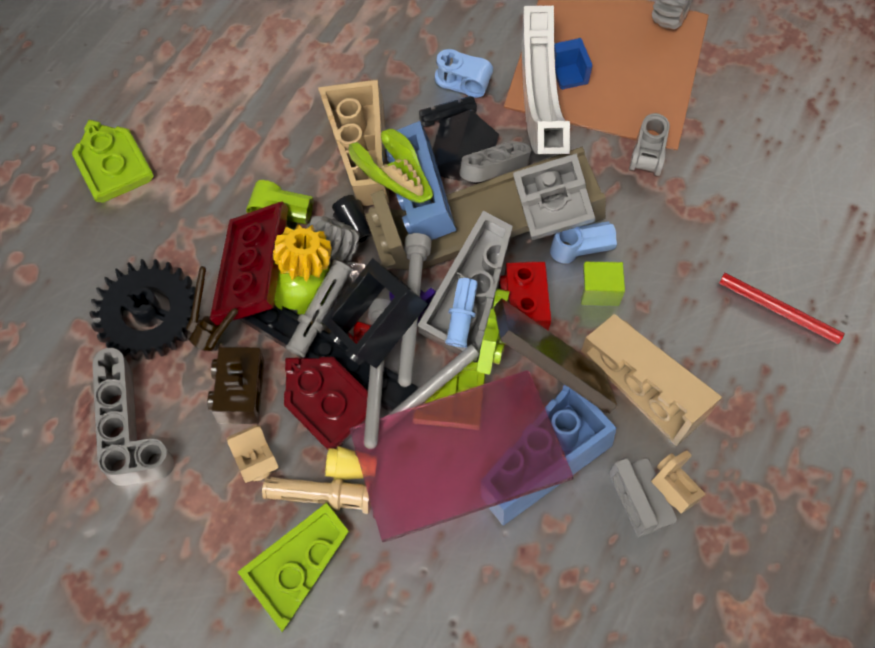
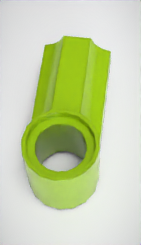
(268, 193)

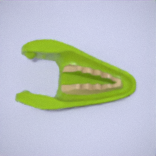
(401, 176)

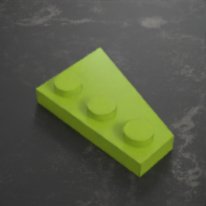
(293, 564)

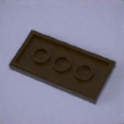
(554, 356)

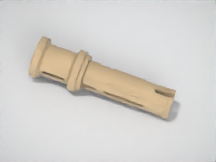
(336, 494)

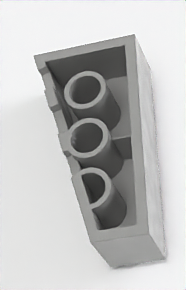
(479, 260)

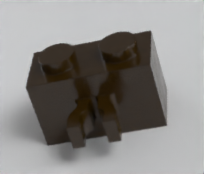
(237, 385)

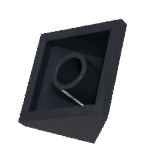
(460, 137)

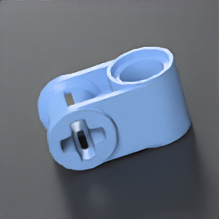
(465, 75)

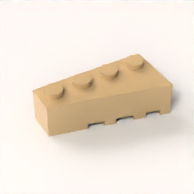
(359, 117)
(650, 379)

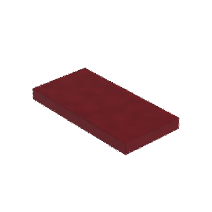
(247, 265)

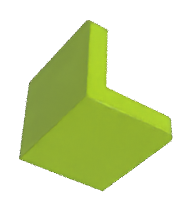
(603, 283)

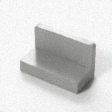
(640, 497)

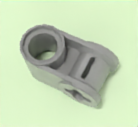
(650, 149)

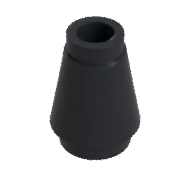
(351, 213)

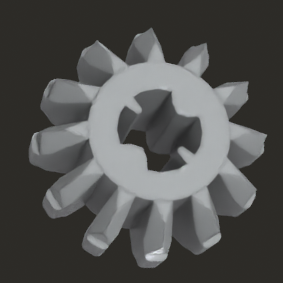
(670, 12)
(341, 237)

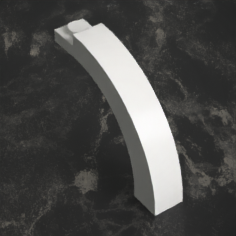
(545, 123)

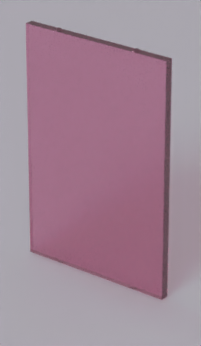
(460, 456)

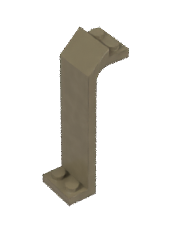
(493, 196)

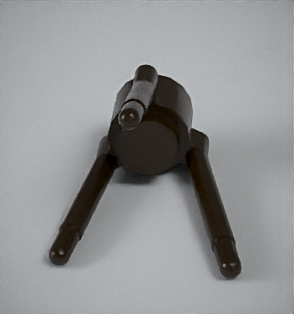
(204, 332)

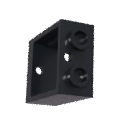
(388, 326)

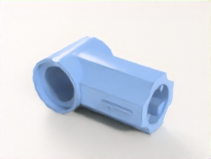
(583, 241)

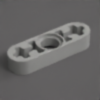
(495, 161)

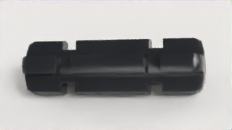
(446, 110)

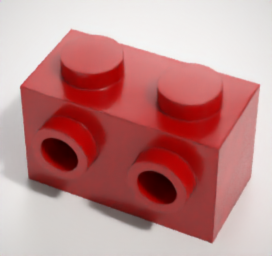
(528, 290)

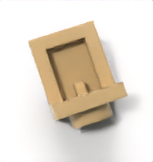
(252, 454)
(675, 484)

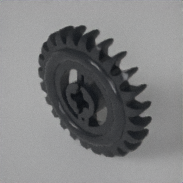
(136, 295)

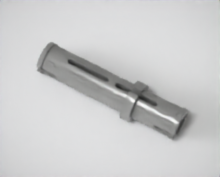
(338, 274)

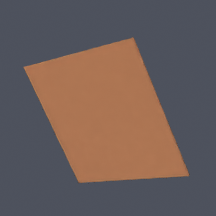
(634, 66)

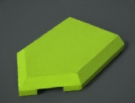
(110, 161)

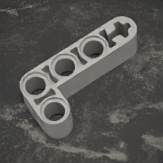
(122, 414)

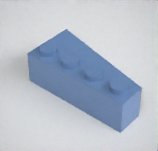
(582, 435)

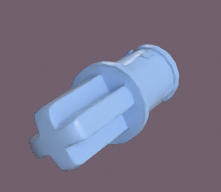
(462, 312)

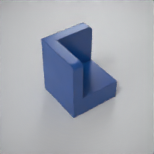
(572, 64)

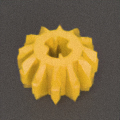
(302, 252)

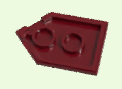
(324, 398)

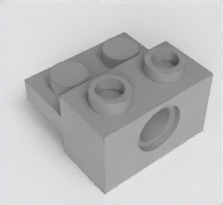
(554, 196)

